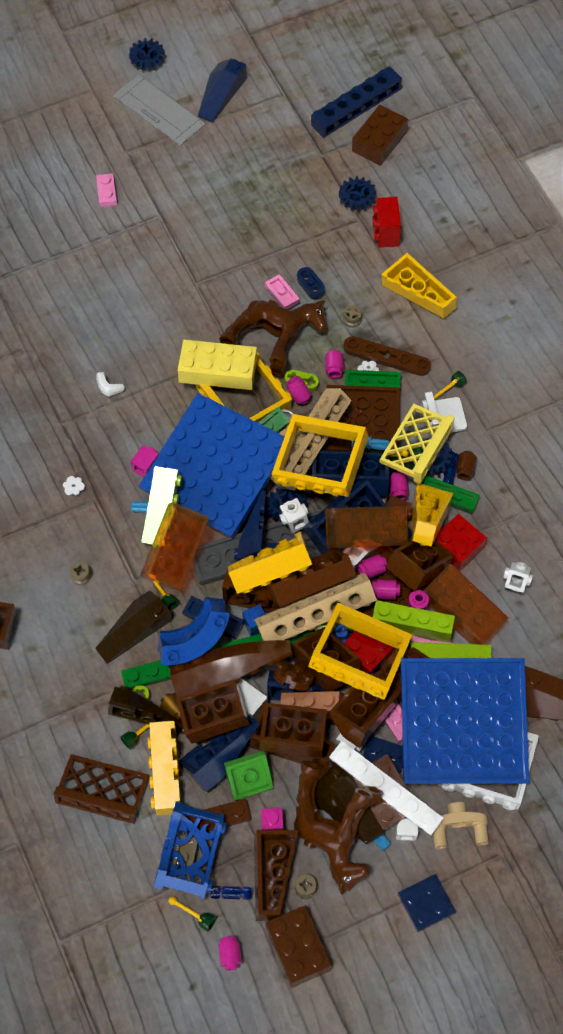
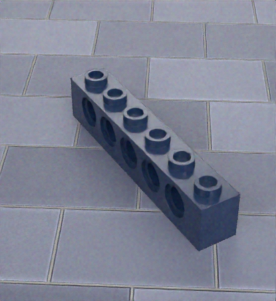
(356, 101)

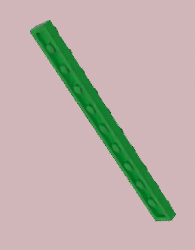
(156, 672)

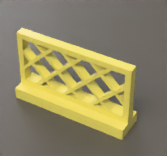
(429, 452)

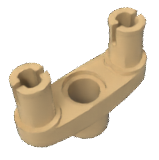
(457, 818)

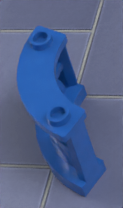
(196, 638)
(168, 873)

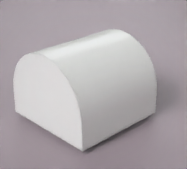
(406, 830)

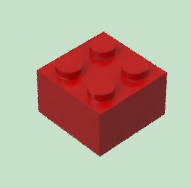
(386, 222)
(461, 540)
(369, 650)

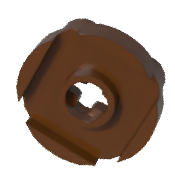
(293, 674)

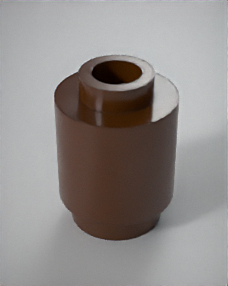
(466, 465)

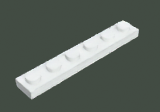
(393, 792)

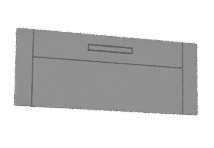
(159, 109)

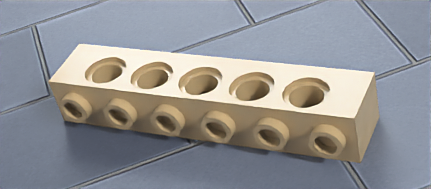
(307, 445)
(305, 607)

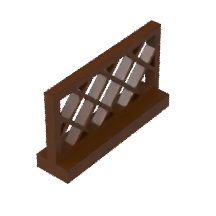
(92, 802)

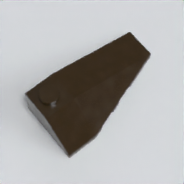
(137, 623)
(134, 707)
(333, 797)

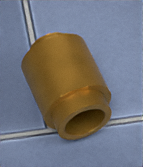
(170, 705)

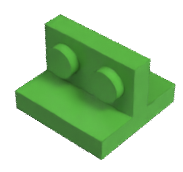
(248, 775)

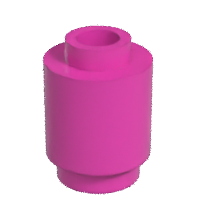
(334, 364)
(298, 390)
(398, 485)
(372, 566)
(386, 589)
(418, 599)
(229, 953)

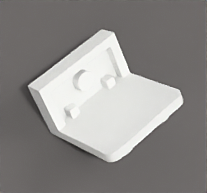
(444, 407)

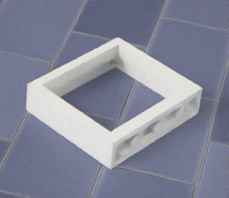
(493, 797)

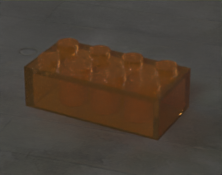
(366, 526)
(174, 546)
(474, 613)

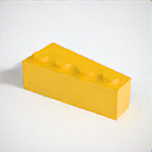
(419, 286)
(429, 513)
(270, 564)
(164, 766)

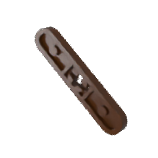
(375, 352)

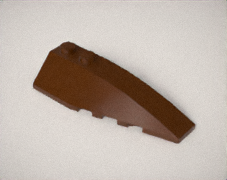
(226, 664)
(543, 695)
(361, 713)

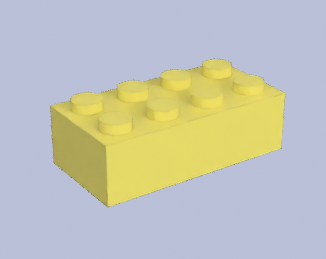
(217, 364)

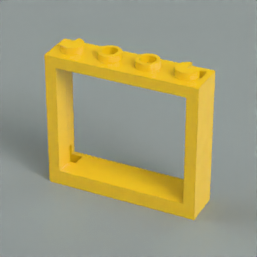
(275, 384)
(326, 428)
(368, 626)

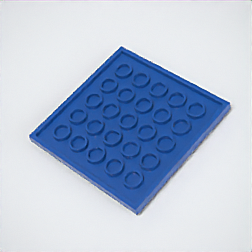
(221, 462)
(464, 721)

